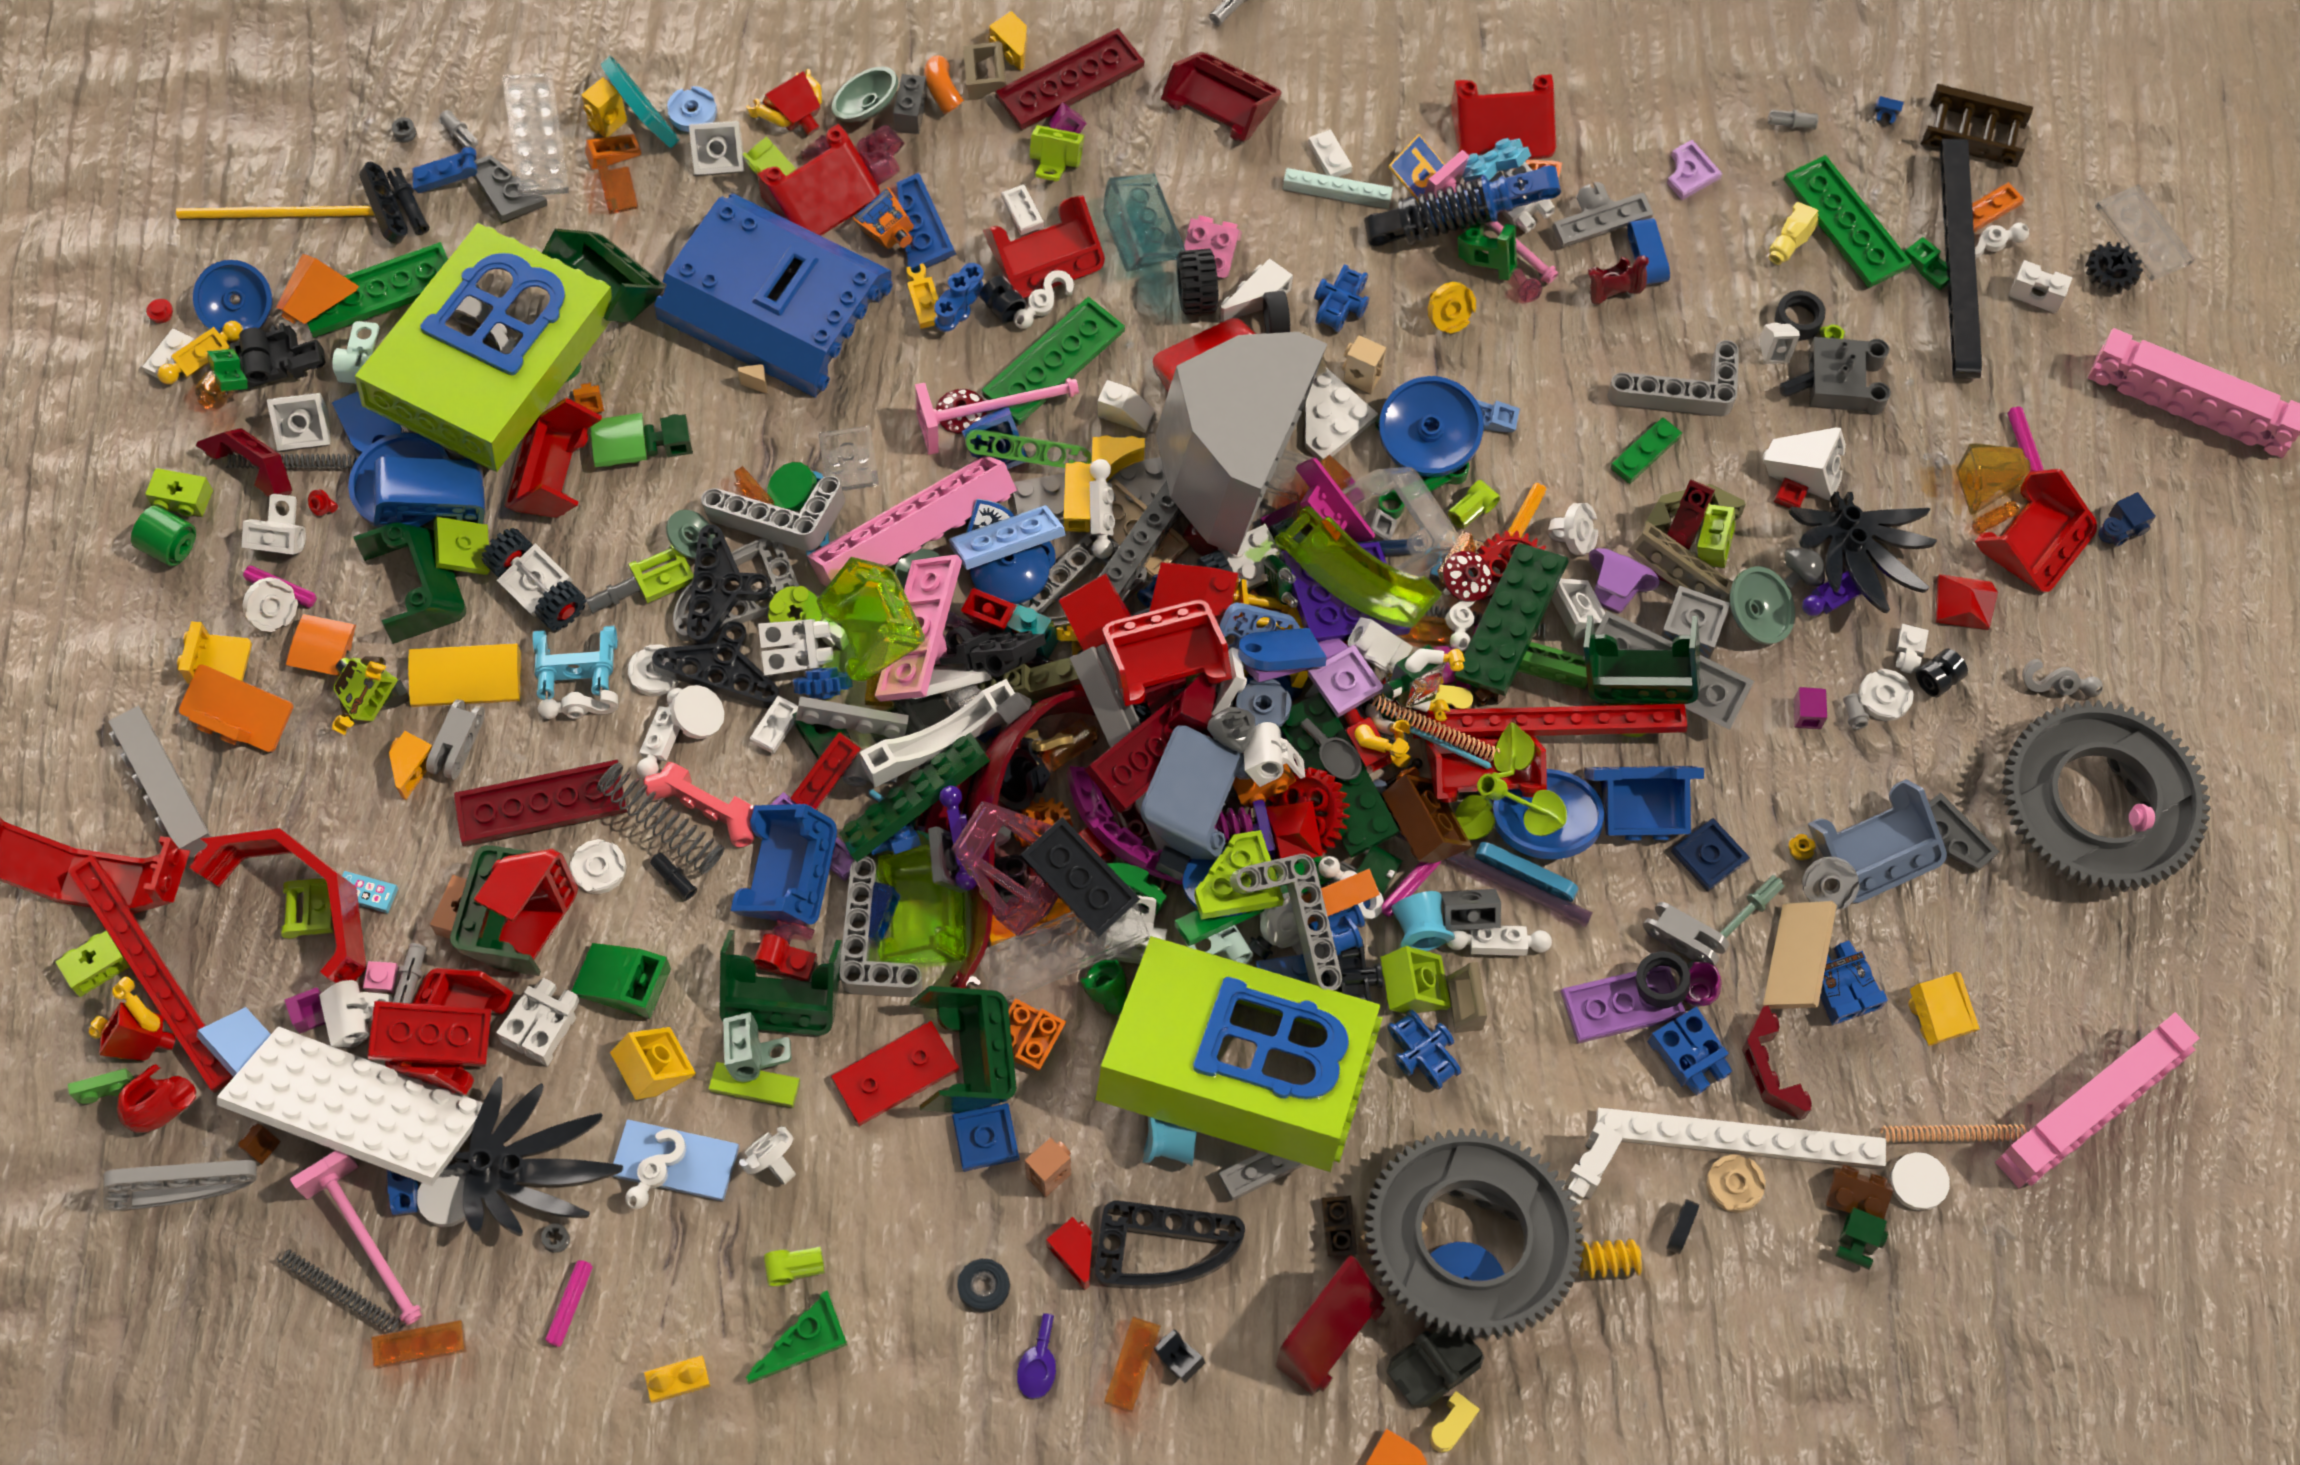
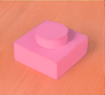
(380, 977)

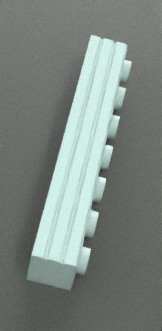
(1337, 188)

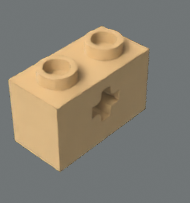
(1363, 364)

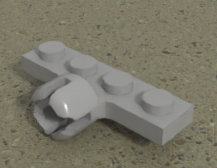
(1600, 215)

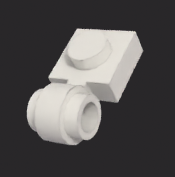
(1911, 647)

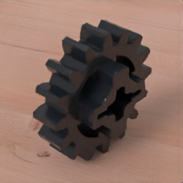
(2102, 263)

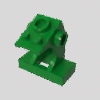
(1500, 250)

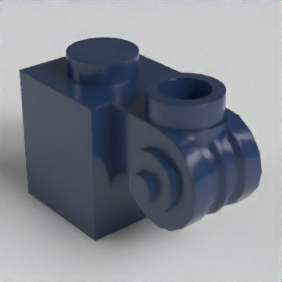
(2127, 518)

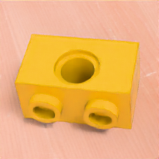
(604, 108)

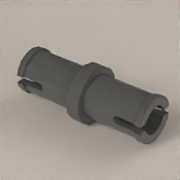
(613, 594)

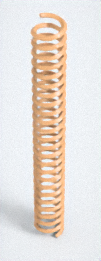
(1434, 726)
(1950, 1134)

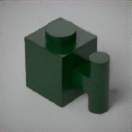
(674, 436)
(1863, 1234)

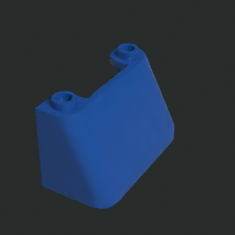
(428, 488)
(790, 864)

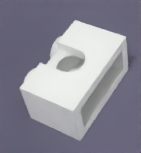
(2031, 277)

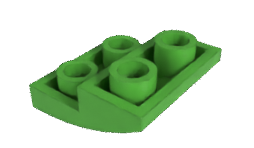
(619, 440)

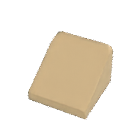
(753, 377)

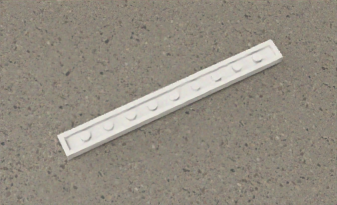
(1746, 1138)

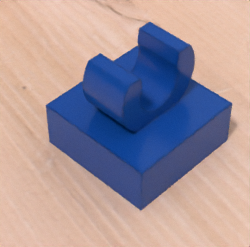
(1889, 106)

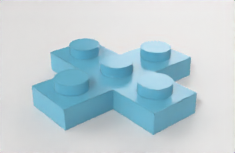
(1505, 156)

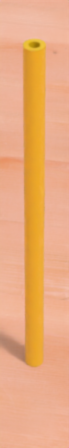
(260, 212)

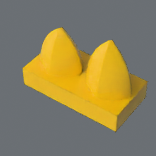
(677, 1379)

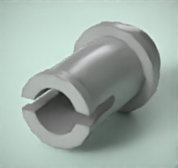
(1857, 717)

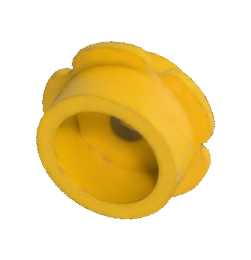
(1799, 853)

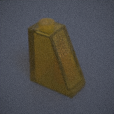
(1990, 473)

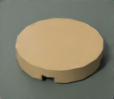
(1735, 1183)

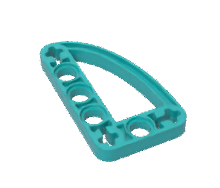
(638, 101)

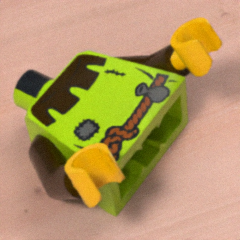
(361, 690)

